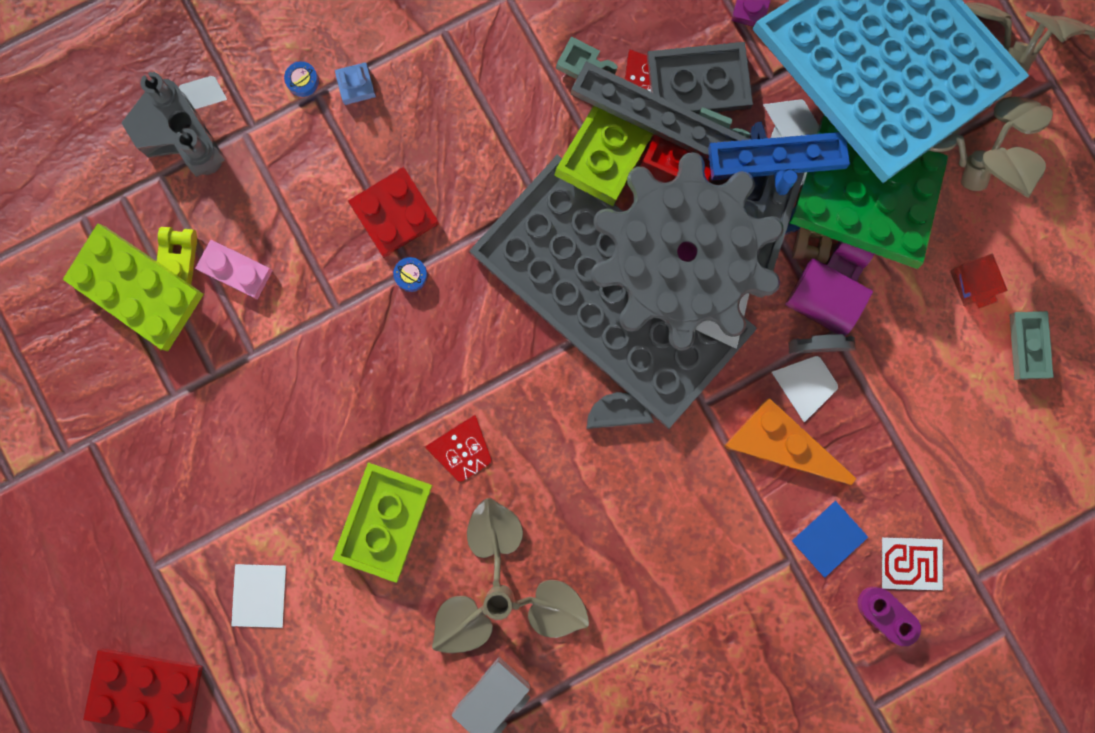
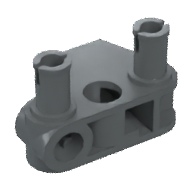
(161, 124)

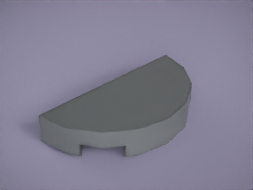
(822, 343)
(617, 410)

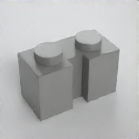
(492, 699)

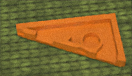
(779, 439)

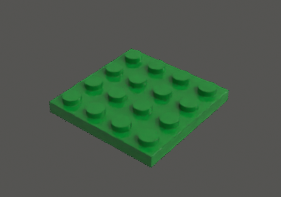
(872, 215)

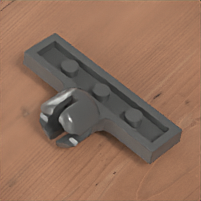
(774, 205)

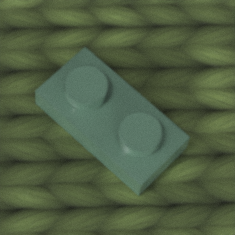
(1031, 345)

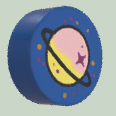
(301, 79)
(410, 274)

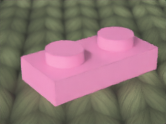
(234, 269)

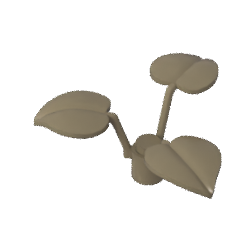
(1026, 53)
(1014, 167)
(465, 627)

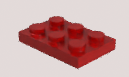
(142, 692)

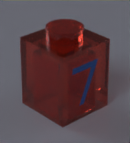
(979, 281)

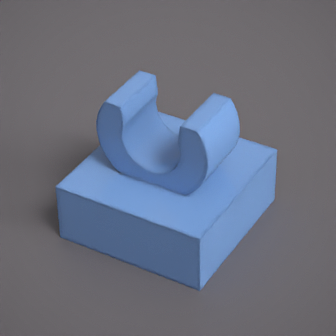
(355, 83)

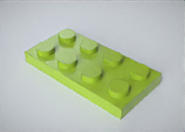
(133, 287)

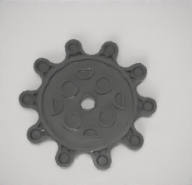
(725, 243)

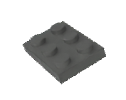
(702, 77)

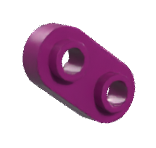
(889, 617)

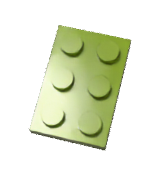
(603, 155)
(382, 522)

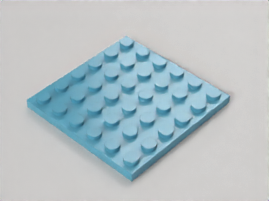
(891, 70)

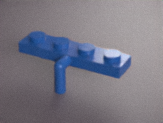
(779, 157)

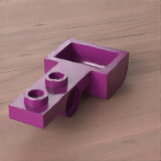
(831, 291)

